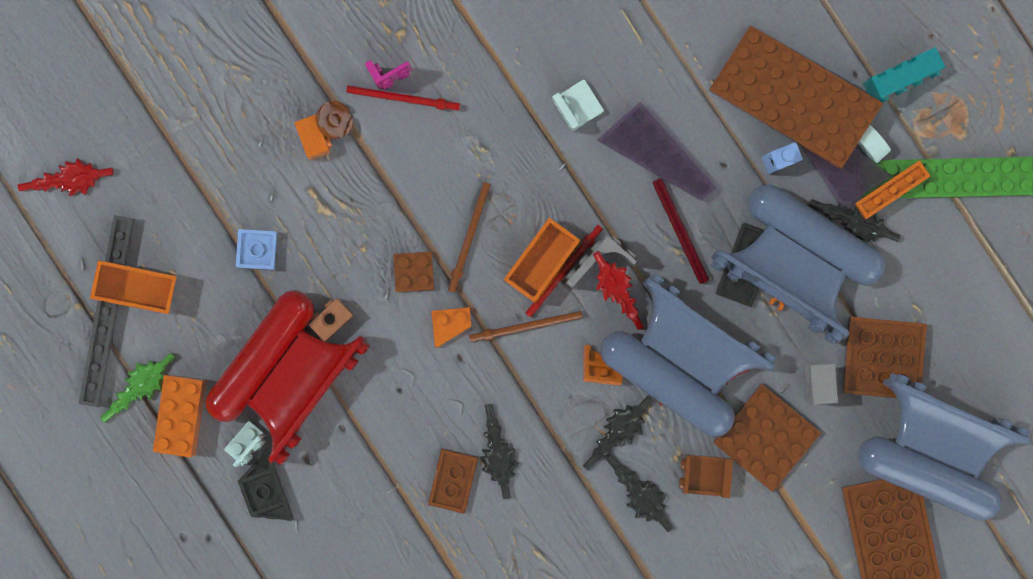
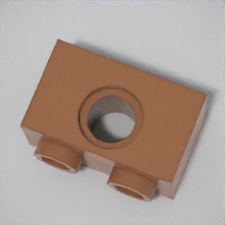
(342, 316)

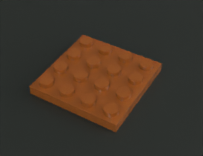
(882, 348)
(767, 437)

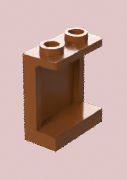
(706, 475)

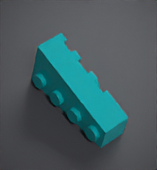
(905, 74)

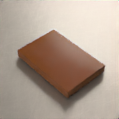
(453, 481)

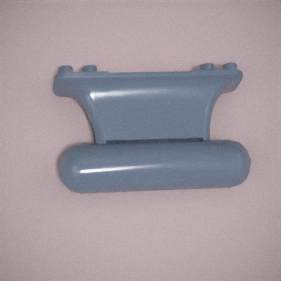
(801, 259)
(683, 360)
(940, 451)

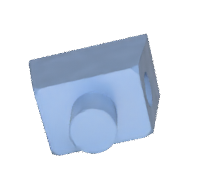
(782, 158)

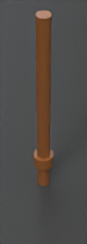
(457, 273)
(488, 334)

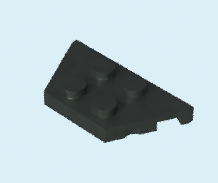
(264, 491)

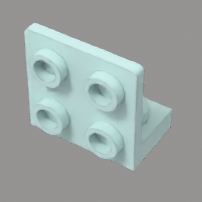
(577, 105)
(247, 440)

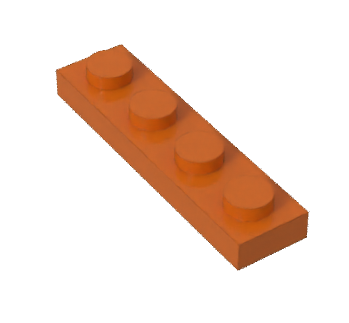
(892, 190)

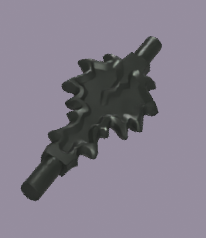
(865, 229)
(621, 427)
(498, 459)
(645, 498)

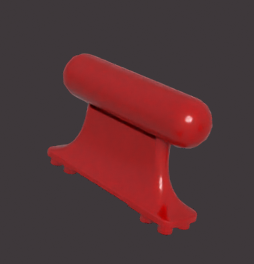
(282, 373)

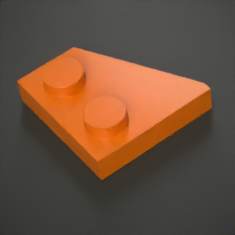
(449, 324)
(596, 370)

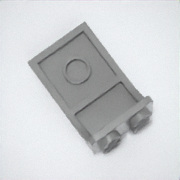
(608, 246)

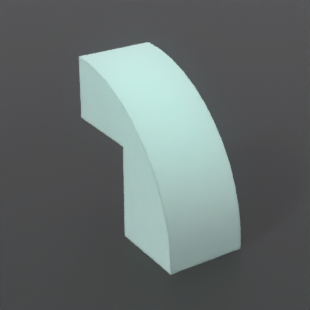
(873, 145)

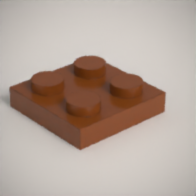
(413, 271)

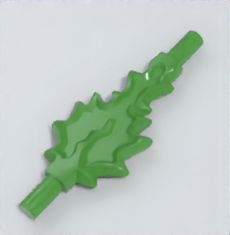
(143, 382)

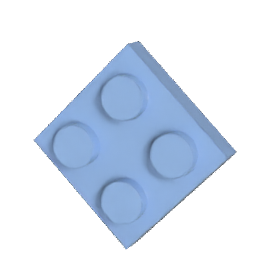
(256, 249)

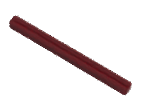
(680, 231)

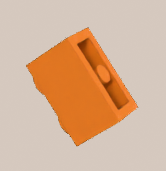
(313, 141)

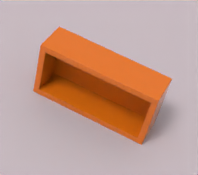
(542, 260)
(133, 287)
(179, 415)

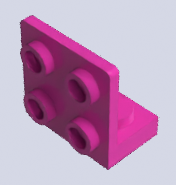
(386, 80)

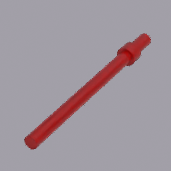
(439, 103)
(588, 241)

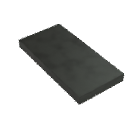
(742, 290)

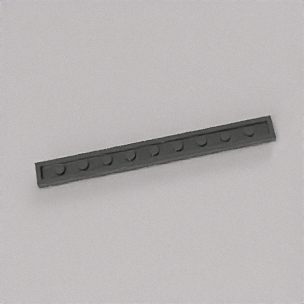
(105, 318)

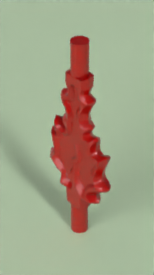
(73, 177)
(613, 283)

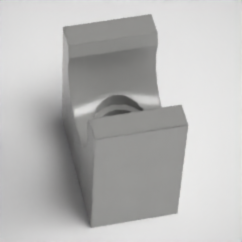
(820, 383)

